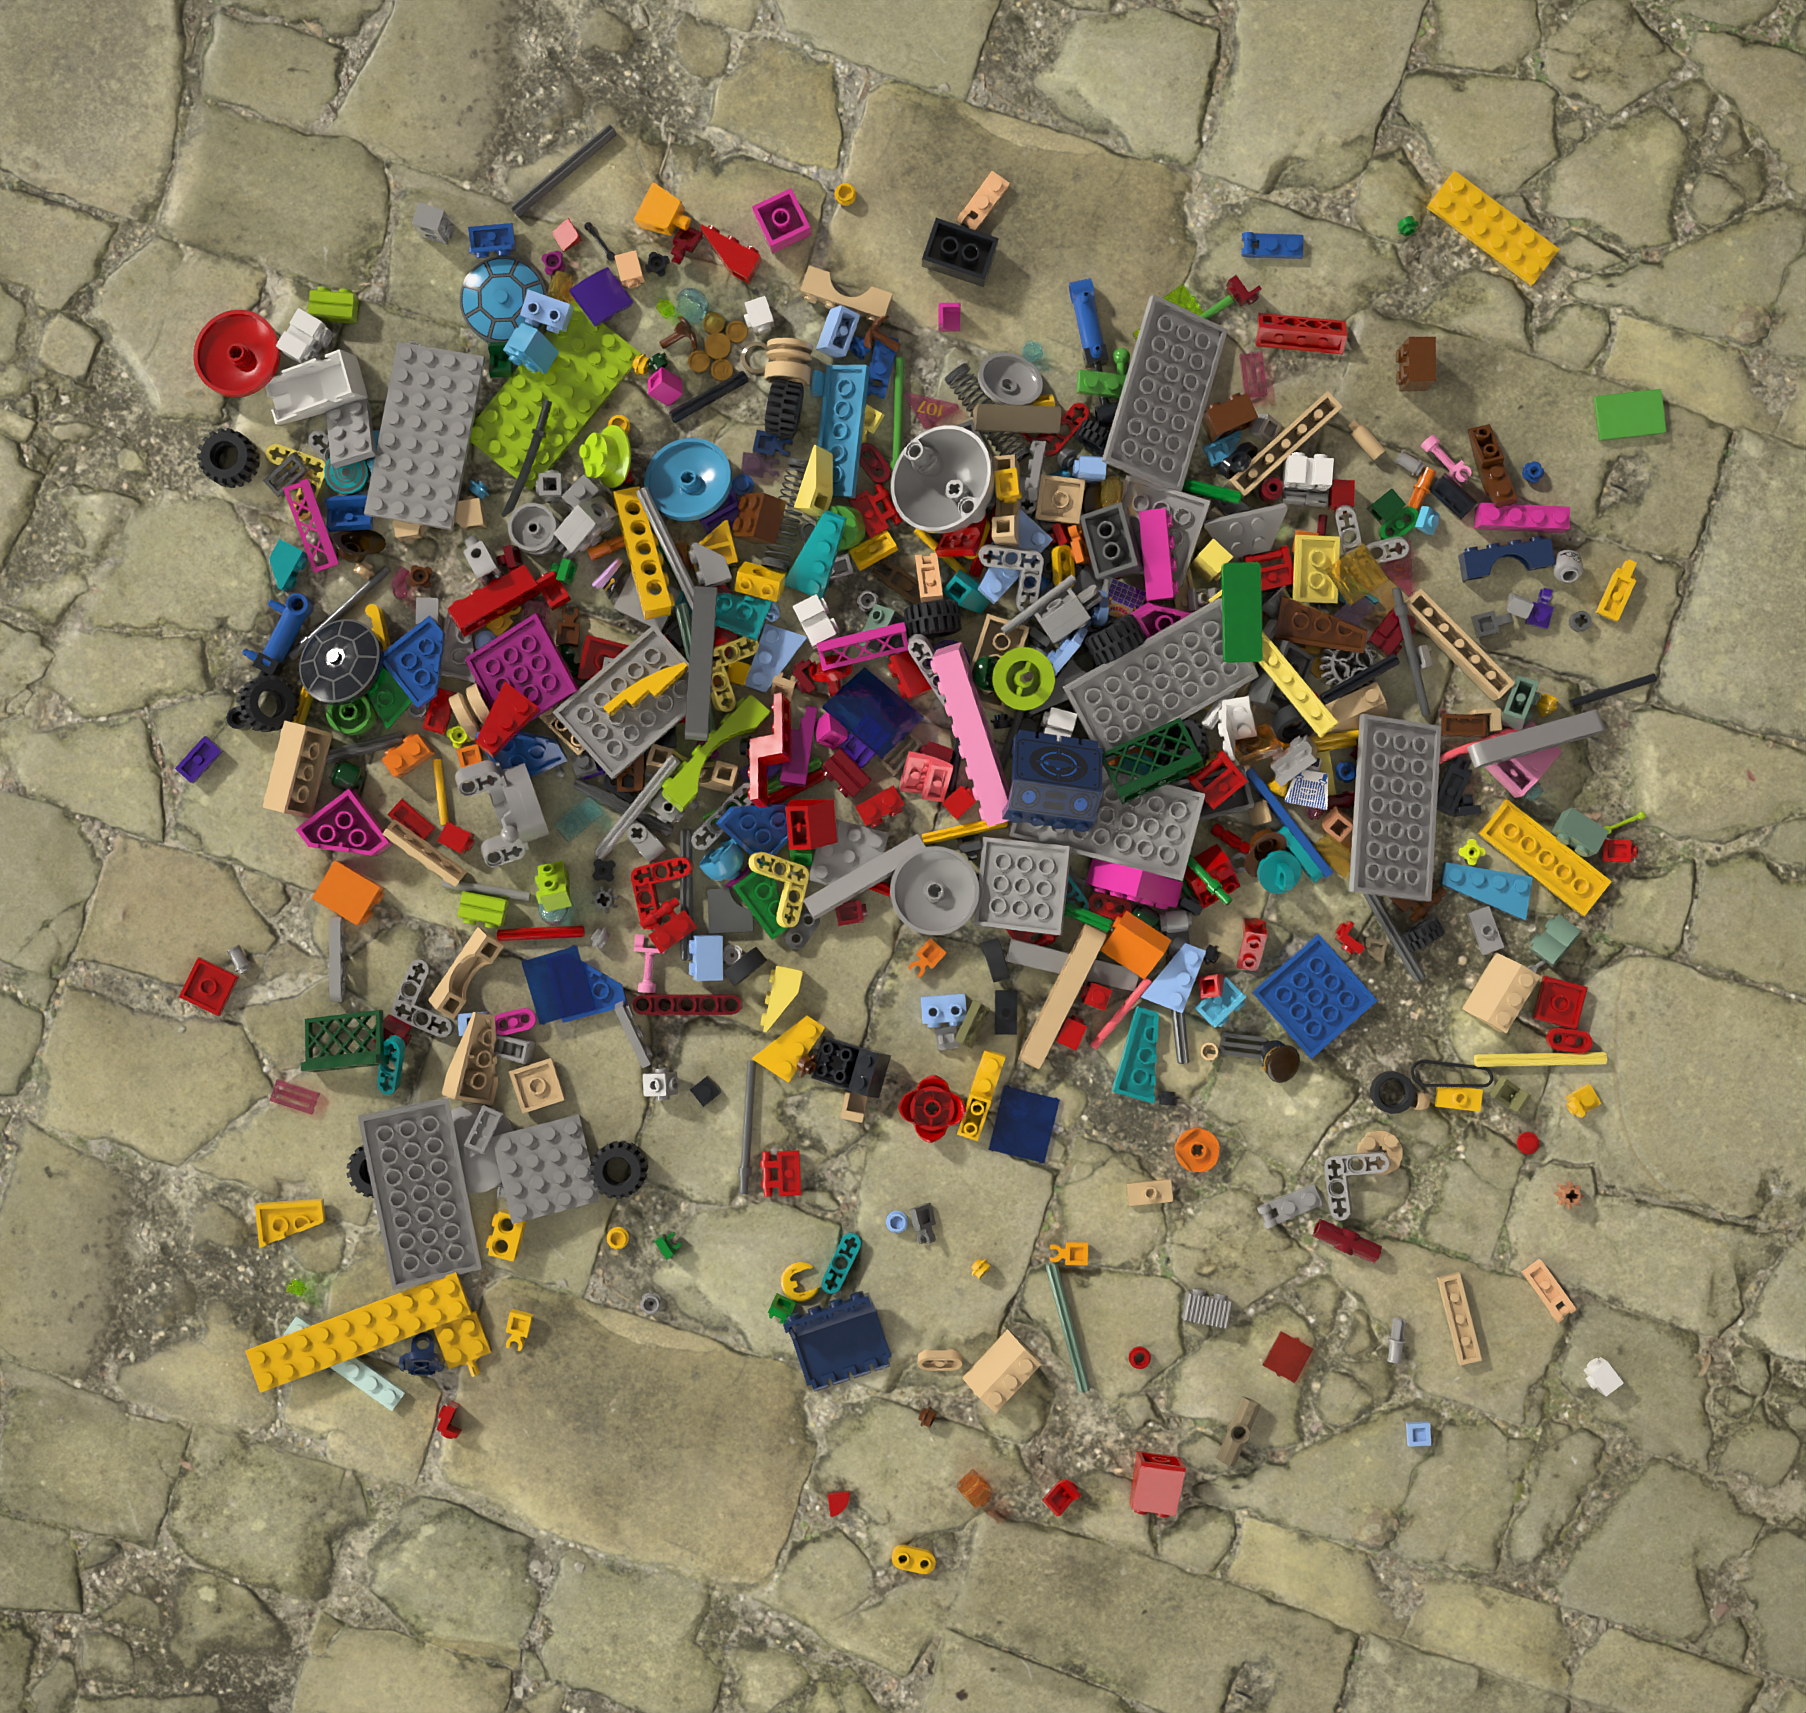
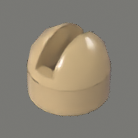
(1207, 1056)
(1421, 1101)

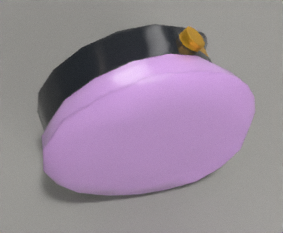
(609, 578)

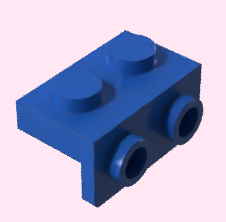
(492, 239)
(347, 513)

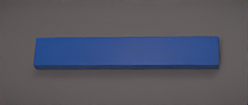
(1285, 820)

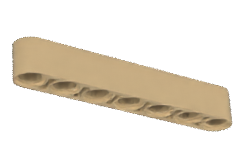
(1062, 996)

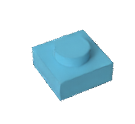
(1427, 520)

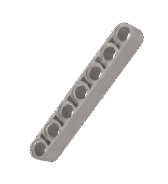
(1536, 739)

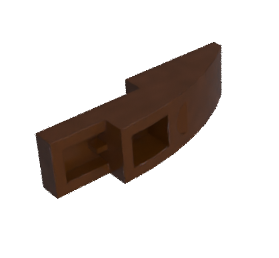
(1490, 466)

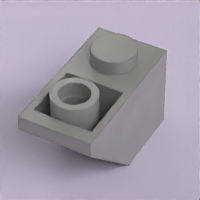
(711, 566)

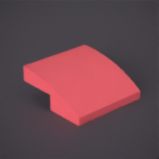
(926, 776)

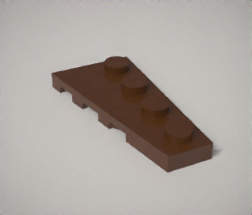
(1314, 627)

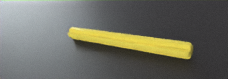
(1540, 1059)

